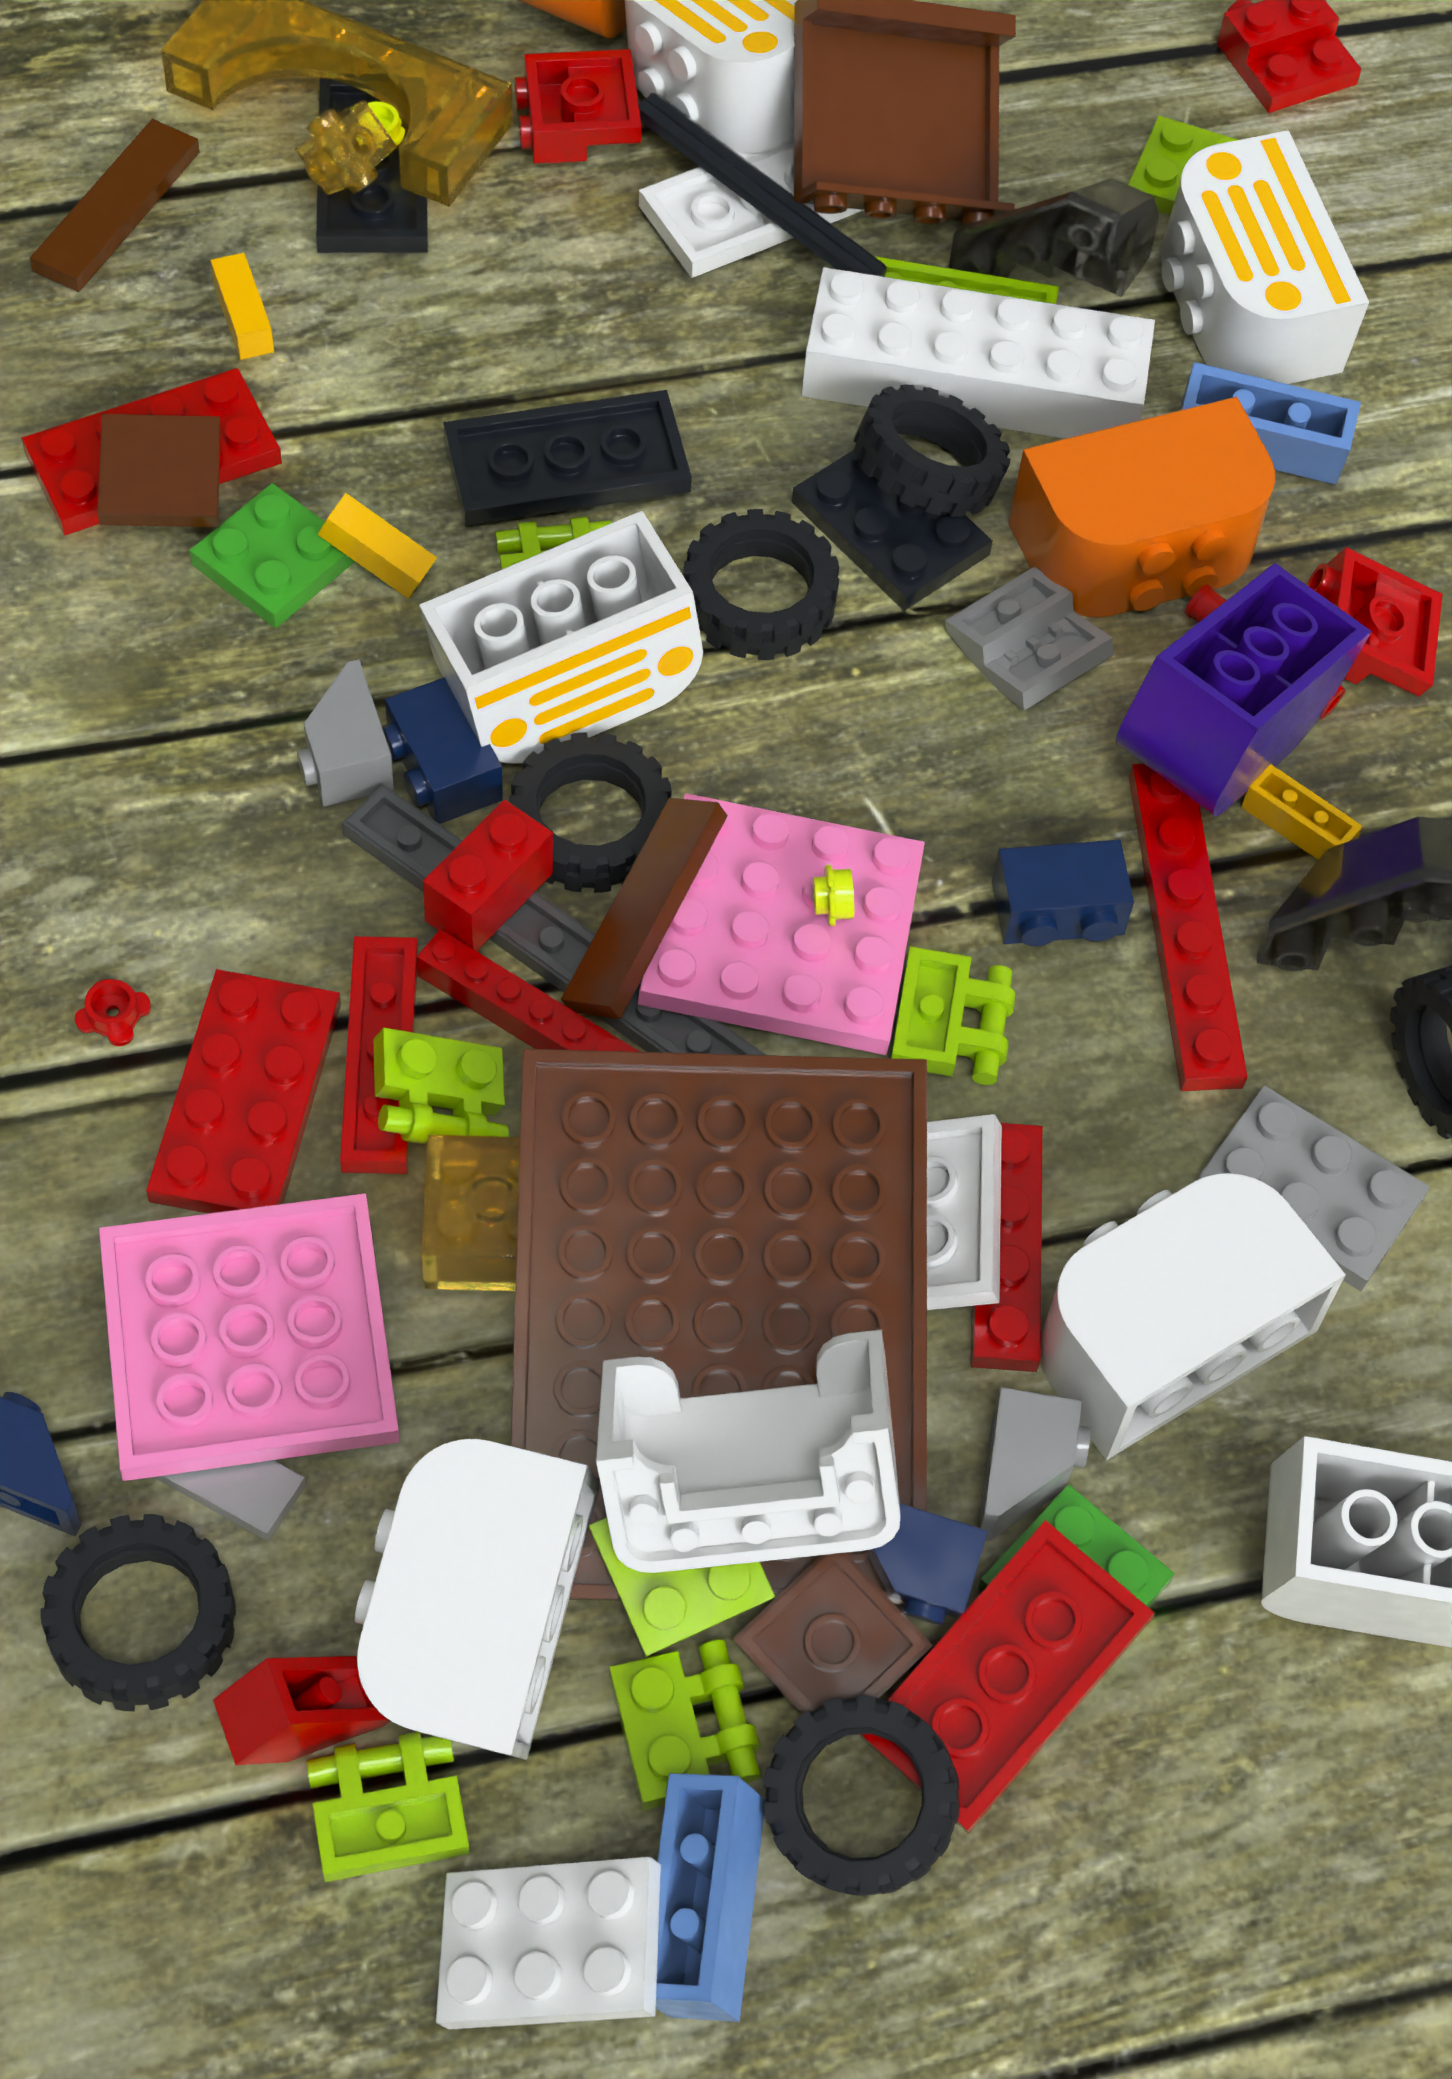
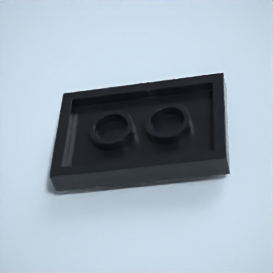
(891, 542)

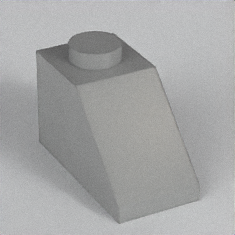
(345, 742)
(1029, 1455)

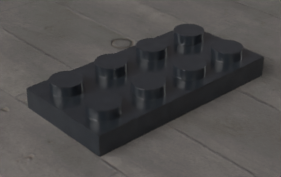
(379, 215)
(566, 457)

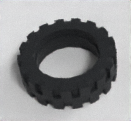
(914, 475)
(769, 537)
(600, 761)
(1423, 1044)
(104, 1552)
(785, 1796)

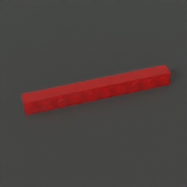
(509, 999)

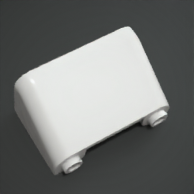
(748, 1468)

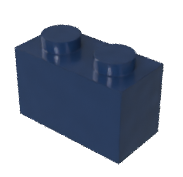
(441, 752)
(1062, 892)

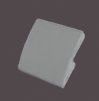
(1029, 638)

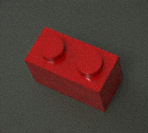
(488, 876)

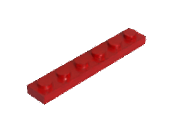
(1187, 935)

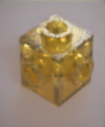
(345, 148)

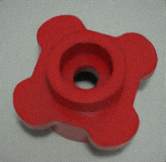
(107, 996)

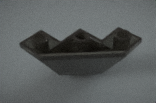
(1089, 232)
(1364, 893)

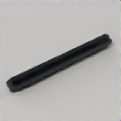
(756, 188)

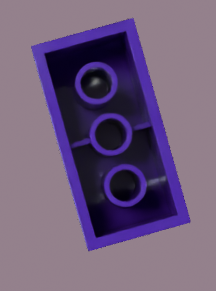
(1241, 688)

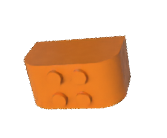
(1145, 507)

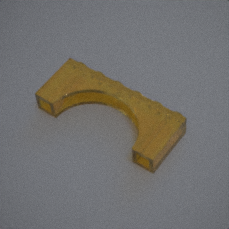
(446, 106)

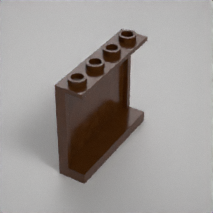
(898, 108)

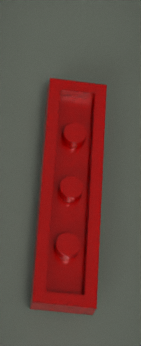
(379, 998)
(1010, 1331)

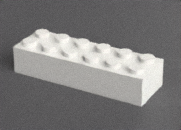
(1007, 356)

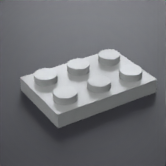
(1333, 1183)

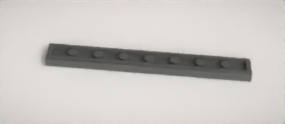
(535, 934)

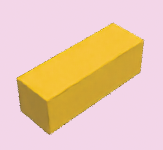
(242, 306)
(376, 545)
(1298, 813)

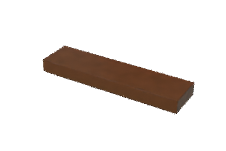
(114, 205)
(644, 908)

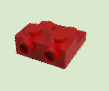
(1287, 50)
(576, 103)
(1395, 609)

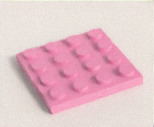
(759, 955)
(246, 1337)

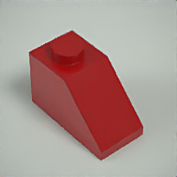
(295, 1709)

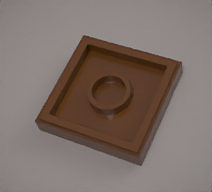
(159, 470)
(831, 1636)

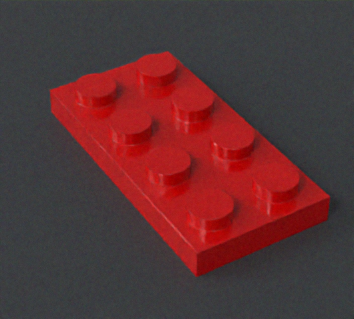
(69, 454)
(244, 1095)
(1017, 1666)

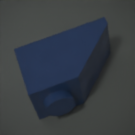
(30, 1468)
(929, 1564)

